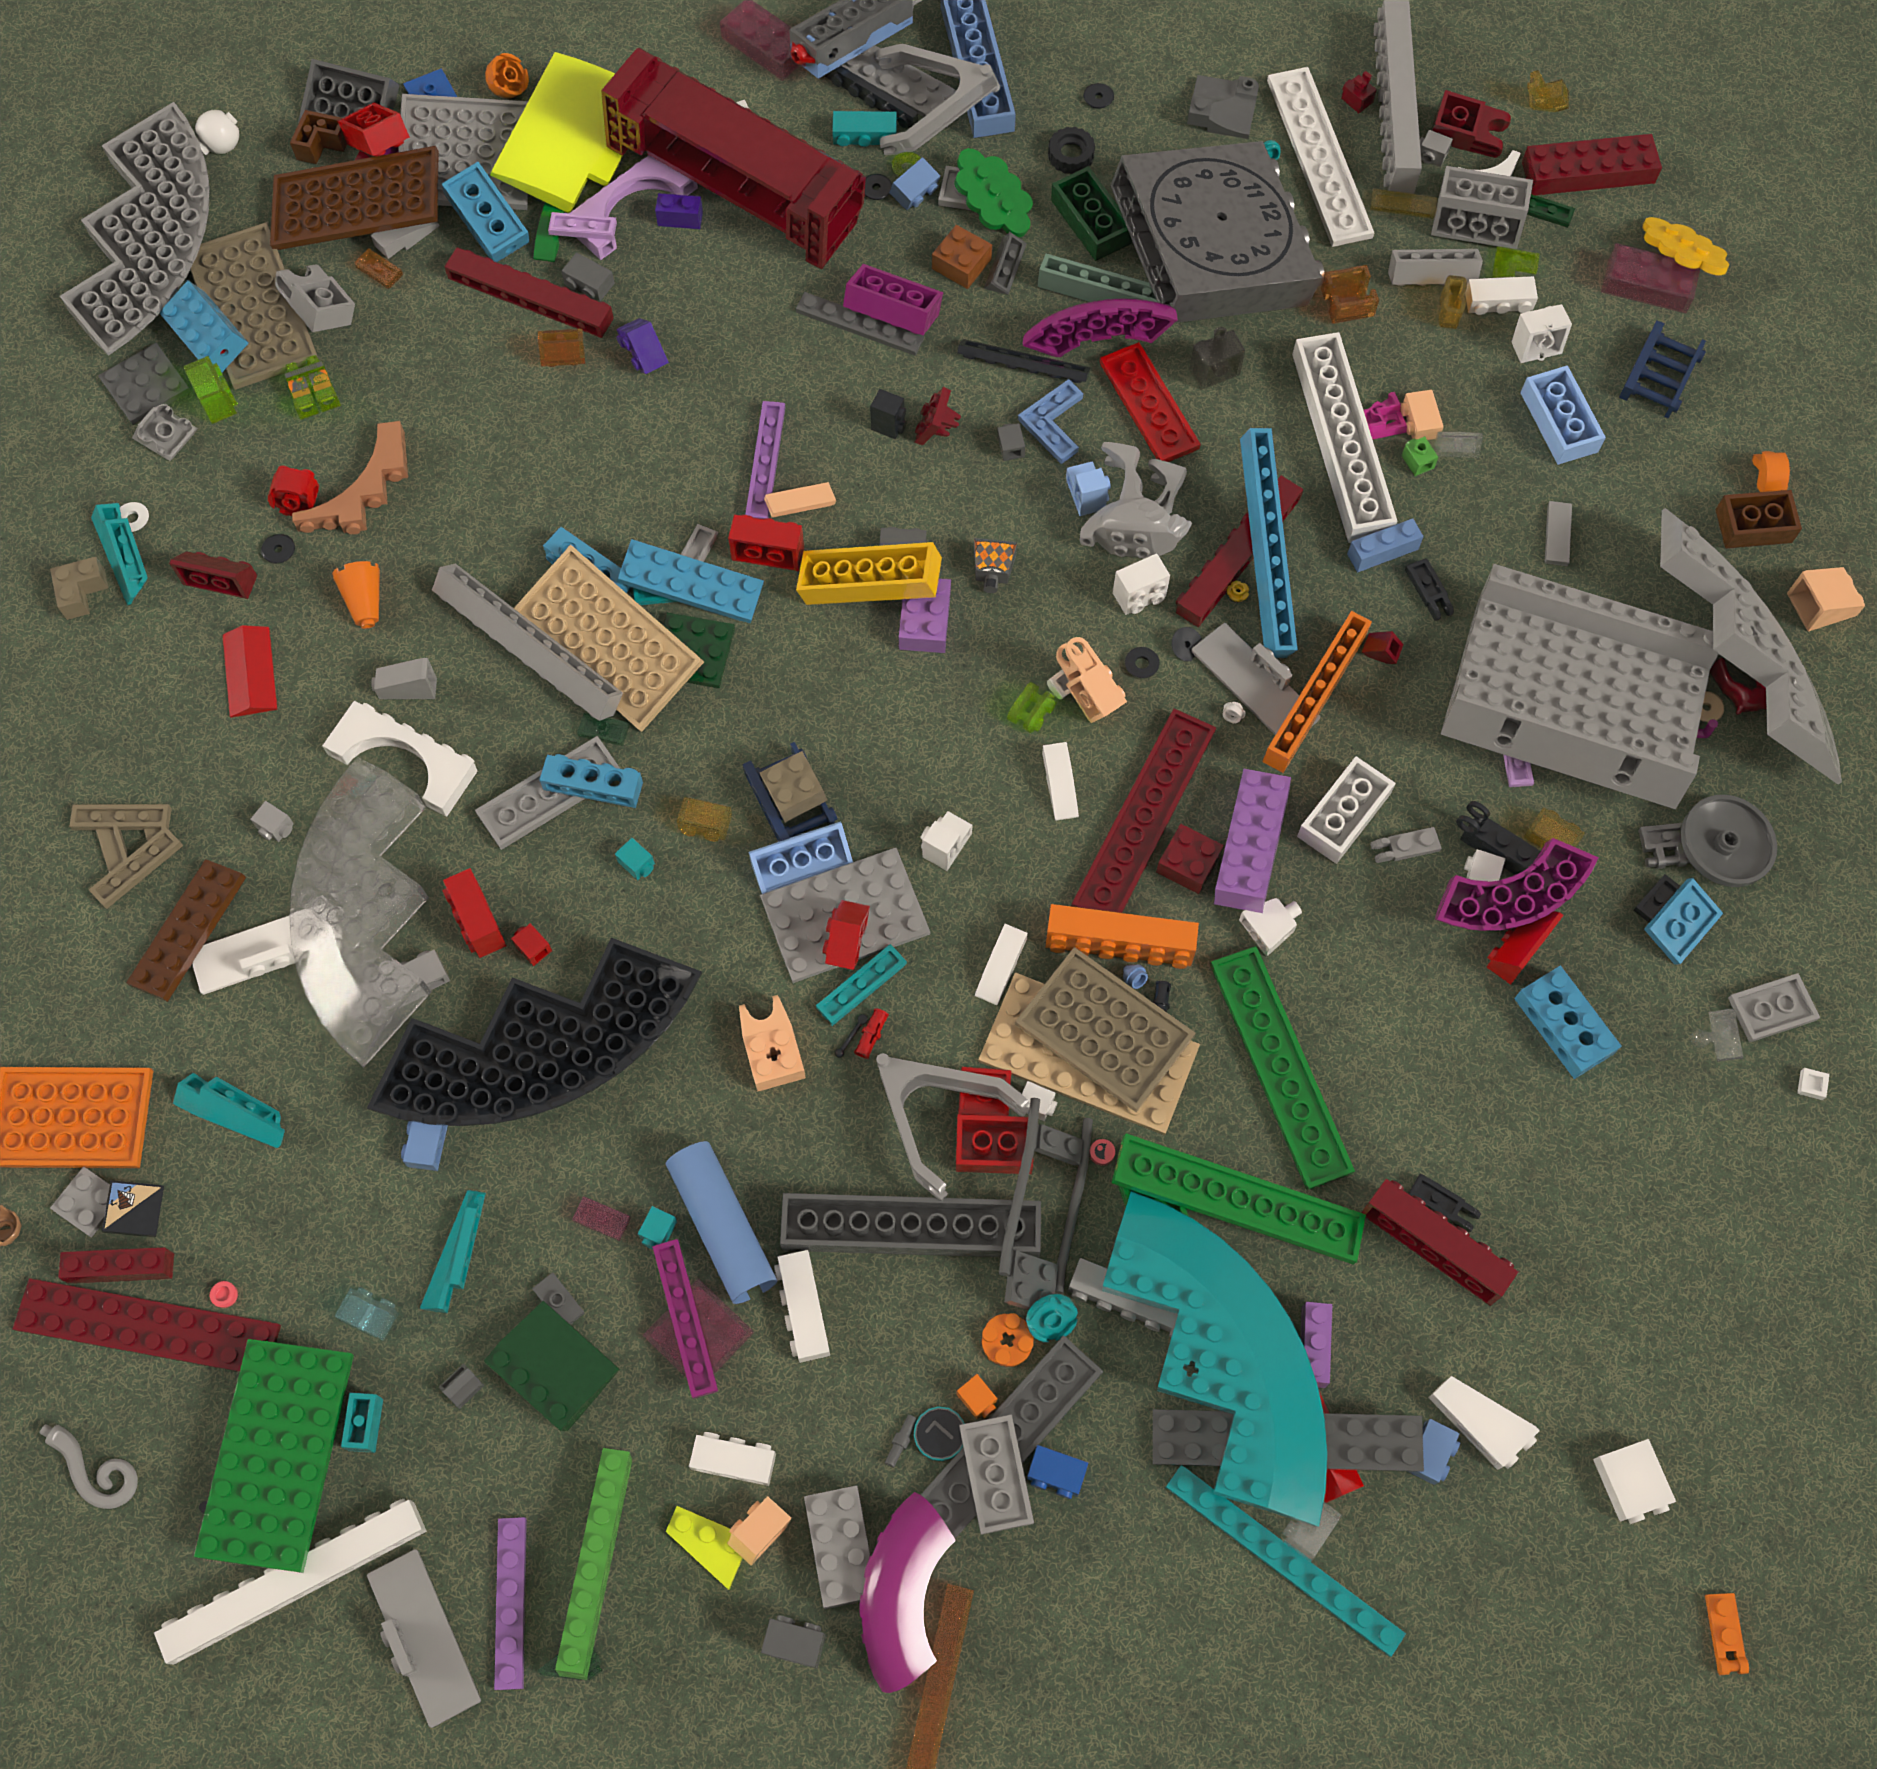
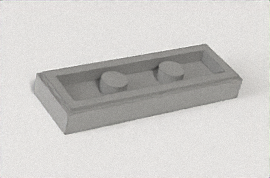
(1558, 533)

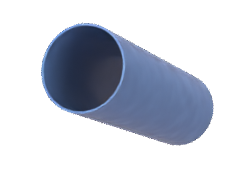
(720, 1221)

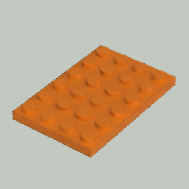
(73, 1116)

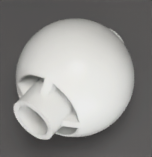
(217, 132)

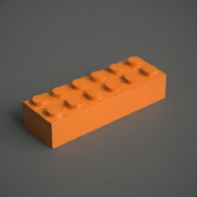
(1122, 936)

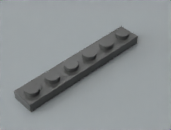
(859, 323)

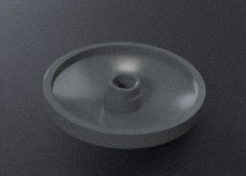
(1729, 840)

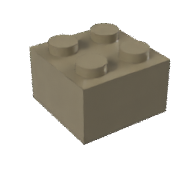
(793, 786)

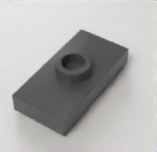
(558, 1297)

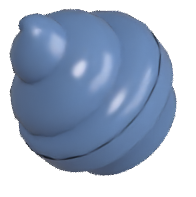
(1135, 975)

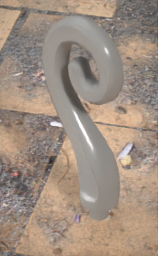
(68, 1446)

